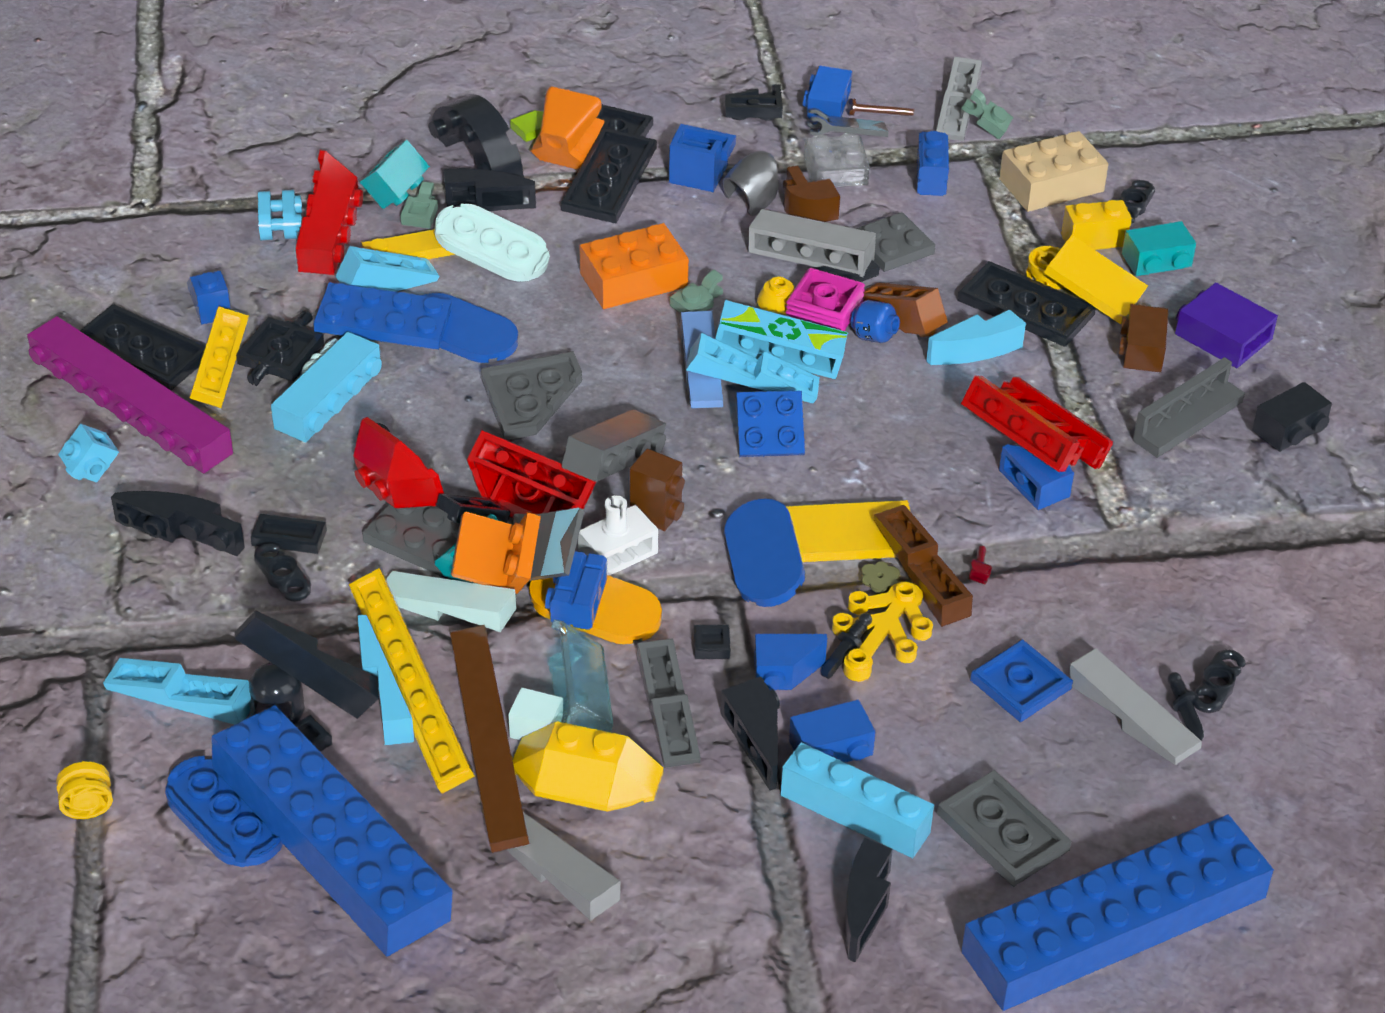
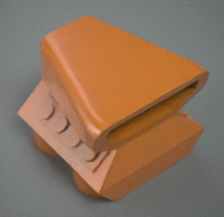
(567, 127)

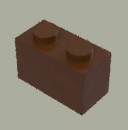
(1145, 338)
(657, 488)

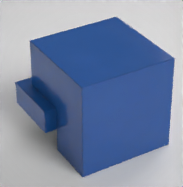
(699, 157)

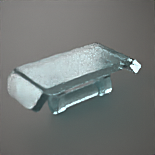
(581, 679)

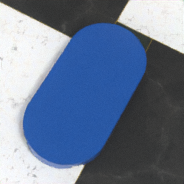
(477, 332)
(764, 552)
(218, 814)

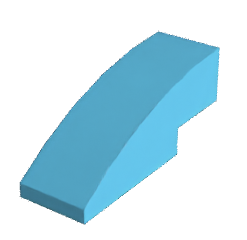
(976, 339)

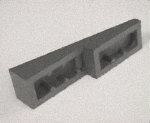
(668, 703)

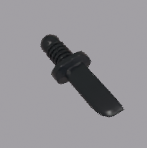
(848, 642)
(1184, 704)

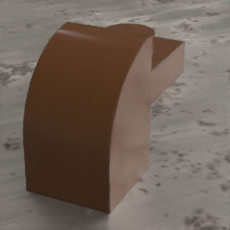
(810, 200)

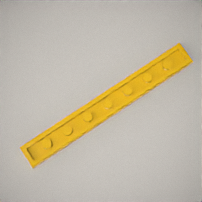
(430, 721)

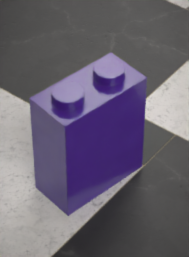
(1225, 324)

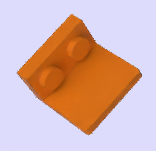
(495, 551)

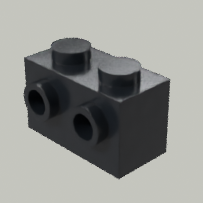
(1292, 416)

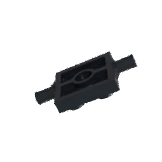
(280, 348)

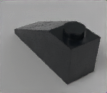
(753, 719)

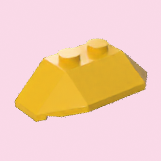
(586, 767)

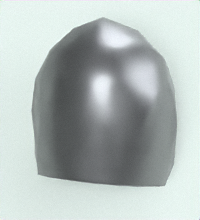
(756, 177)

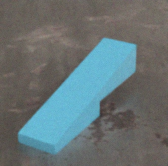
(766, 373)
(169, 685)
(395, 713)

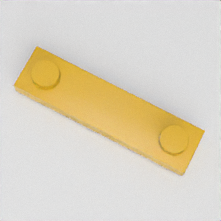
(417, 244)
(219, 357)

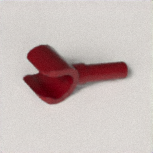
(980, 570)

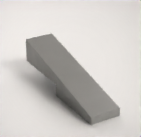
(962, 83)
(1140, 713)
(568, 870)

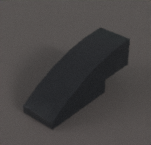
(488, 189)
(866, 895)

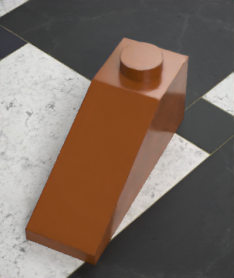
(916, 306)

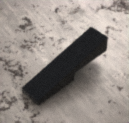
(299, 657)

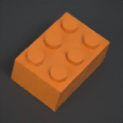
(633, 265)

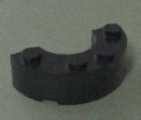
(482, 129)

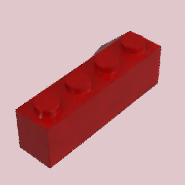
(328, 217)

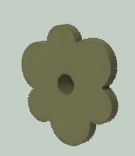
(879, 576)

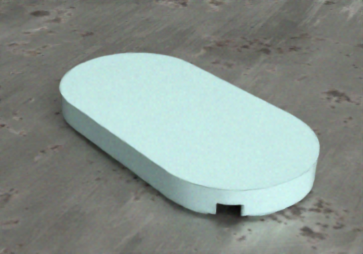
(492, 242)

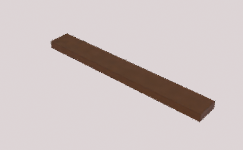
(489, 740)

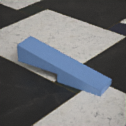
(702, 389)

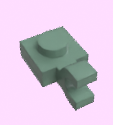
(991, 117)
(422, 209)
(696, 297)

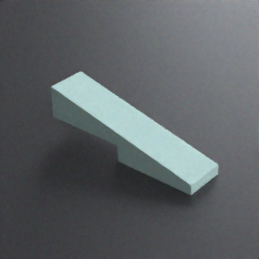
(463, 600)

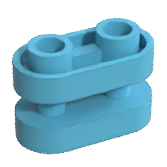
(291, 220)

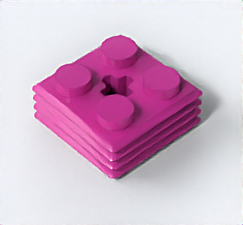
(825, 299)

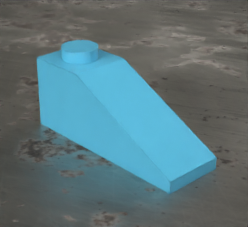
(384, 270)

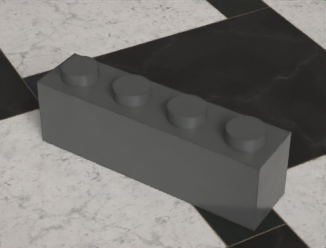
(613, 445)

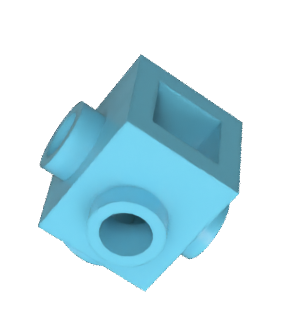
(88, 453)

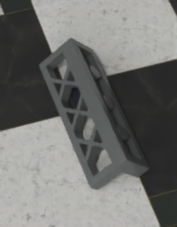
(1187, 409)

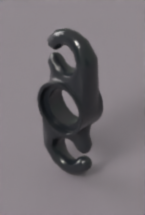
(1141, 196)
(295, 578)
(1218, 668)

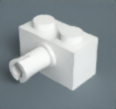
(621, 537)

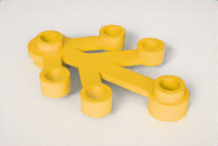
(901, 599)

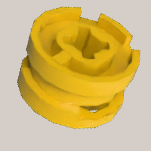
(1037, 263)
(84, 790)

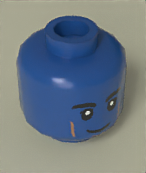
(875, 321)

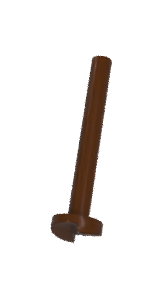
(878, 109)

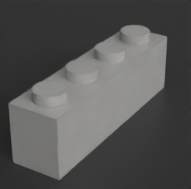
(811, 242)

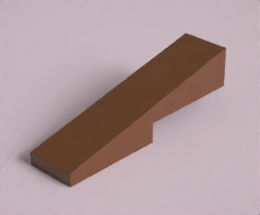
(919, 556)

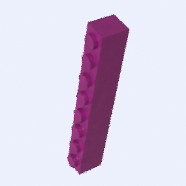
(130, 394)

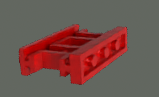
(1037, 423)

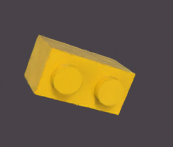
(1097, 224)

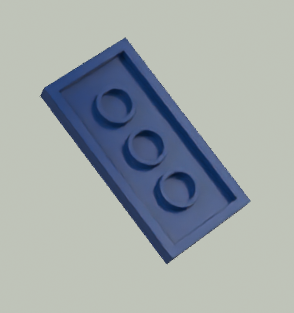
(383, 315)

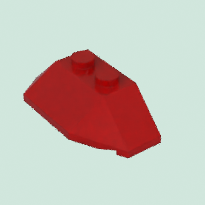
(393, 469)
(525, 479)

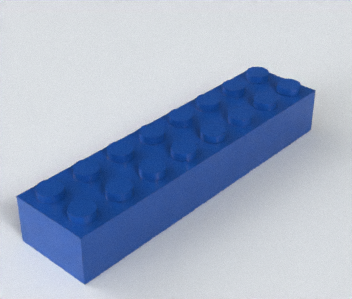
(332, 830)
(1115, 911)

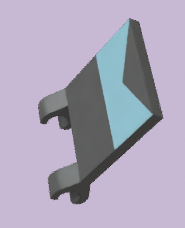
(845, 125)
(555, 542)

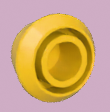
(775, 294)

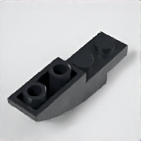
(175, 514)

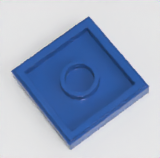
(1021, 680)

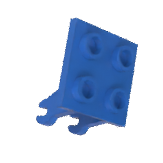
(770, 423)

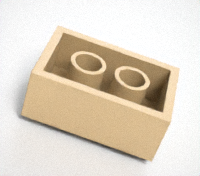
(1053, 171)

